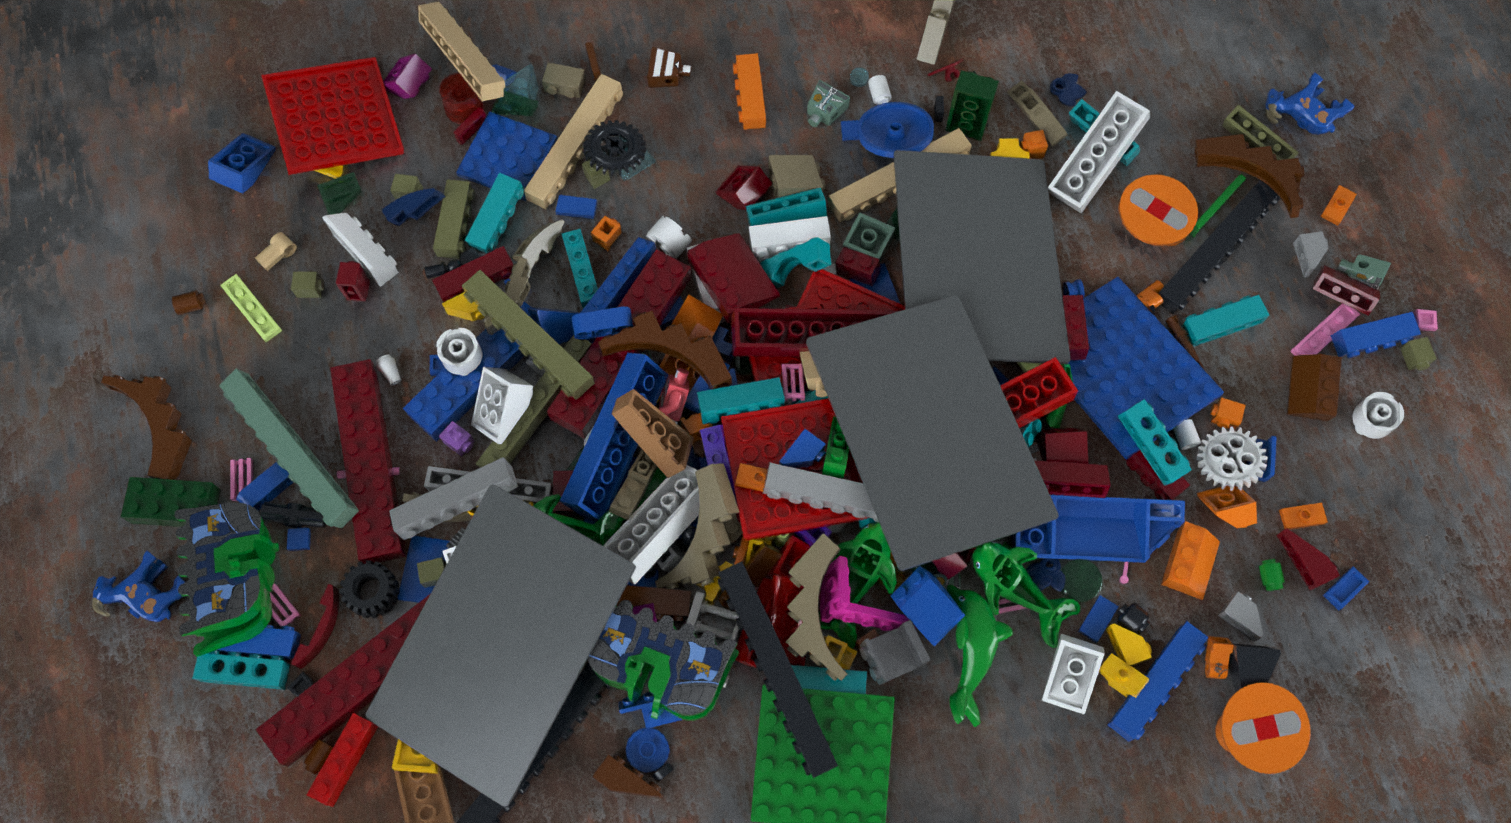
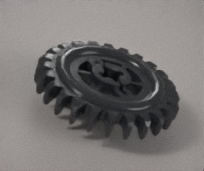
(615, 157)

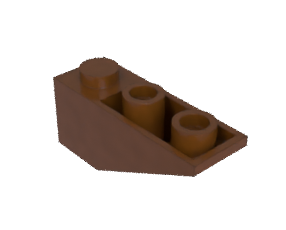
(621, 780)

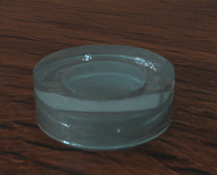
(859, 77)

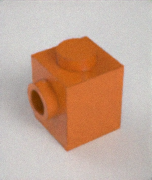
(1035, 144)
(1227, 413)

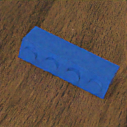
(1375, 334)
(269, 643)

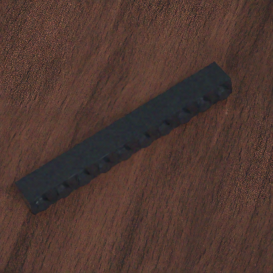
(1217, 246)
(778, 671)
(583, 695)

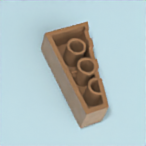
(654, 432)

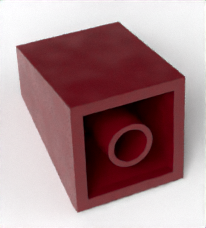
(1063, 445)

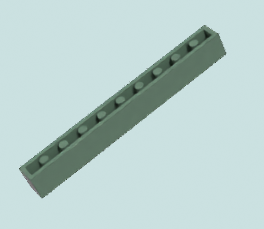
(289, 449)

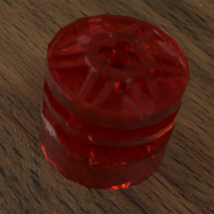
(458, 98)

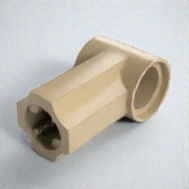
(279, 247)

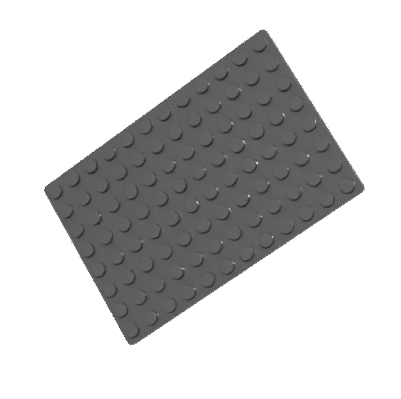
(987, 236)
(930, 432)
(500, 643)

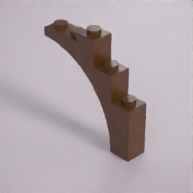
(1260, 162)
(647, 335)
(169, 443)

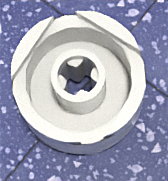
(669, 237)
(459, 351)
(1377, 415)

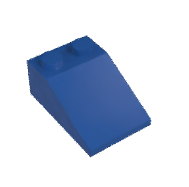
(240, 162)
(927, 605)

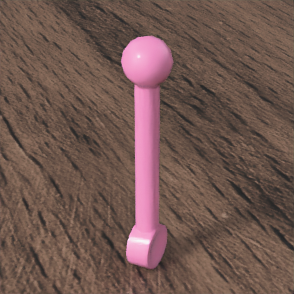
(1124, 579)

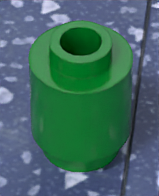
(1271, 575)

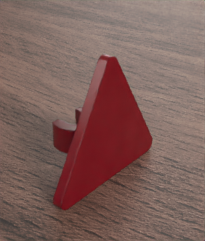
(948, 69)

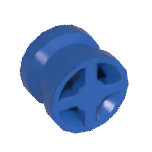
(1073, 288)

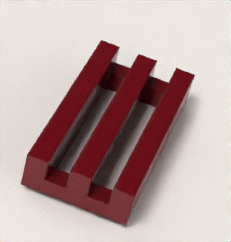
(470, 126)

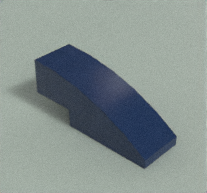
(412, 205)

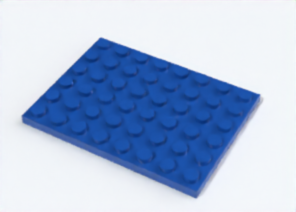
(1133, 361)

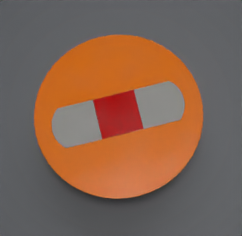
(1158, 210)
(1264, 728)

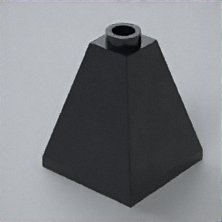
(1252, 664)

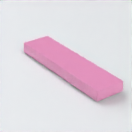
(1321, 335)

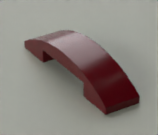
(306, 654)

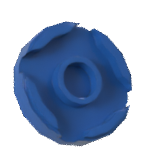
(647, 750)

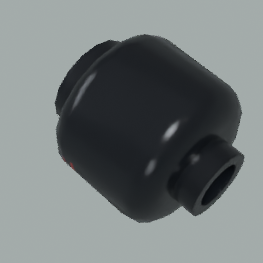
(1133, 618)

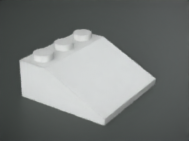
(500, 403)

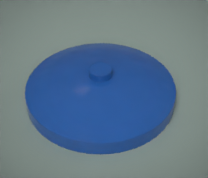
(894, 128)

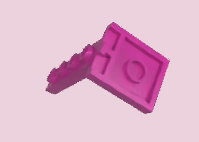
(836, 602)

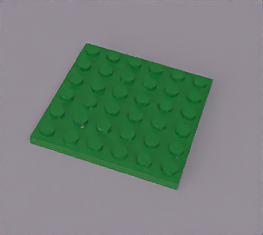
(860, 740)

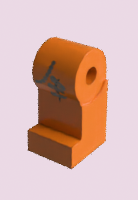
(1217, 657)

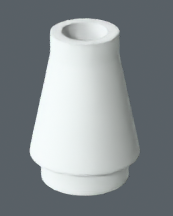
(389, 369)

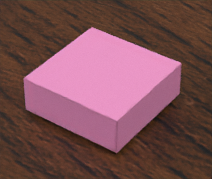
(1426, 319)

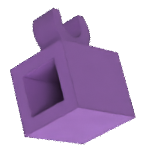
(457, 439)

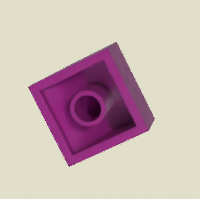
(407, 76)

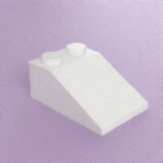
(1073, 673)

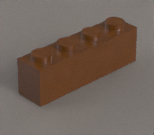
(666, 601)

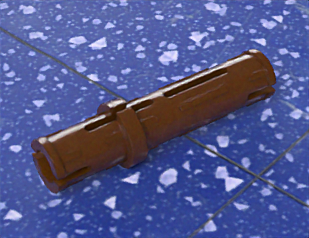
(1181, 336)

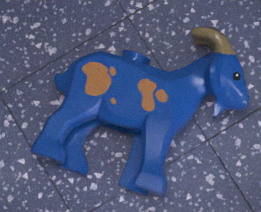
(1306, 108)
(138, 591)

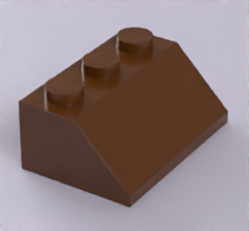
(1314, 386)

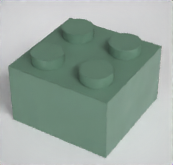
(869, 236)

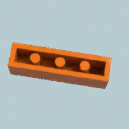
(750, 91)

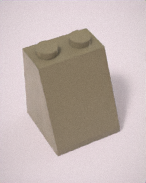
(793, 174)

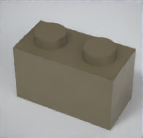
(563, 80)

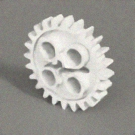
(1248, 450)

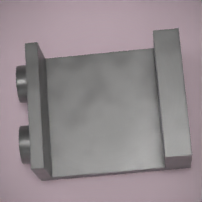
(894, 653)

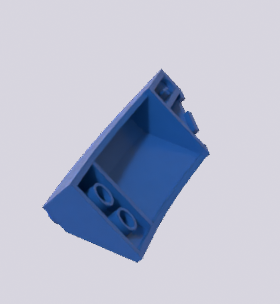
(1103, 528)

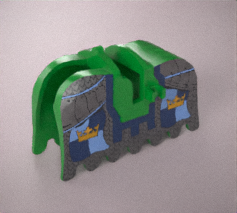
(227, 574)
(684, 668)

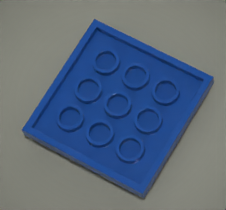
(507, 149)

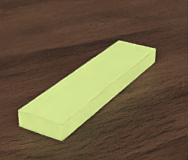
(251, 308)

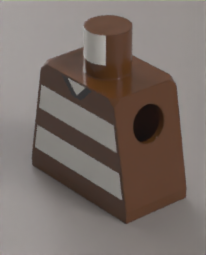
(666, 68)

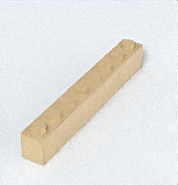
(461, 51)
(569, 146)
(881, 183)

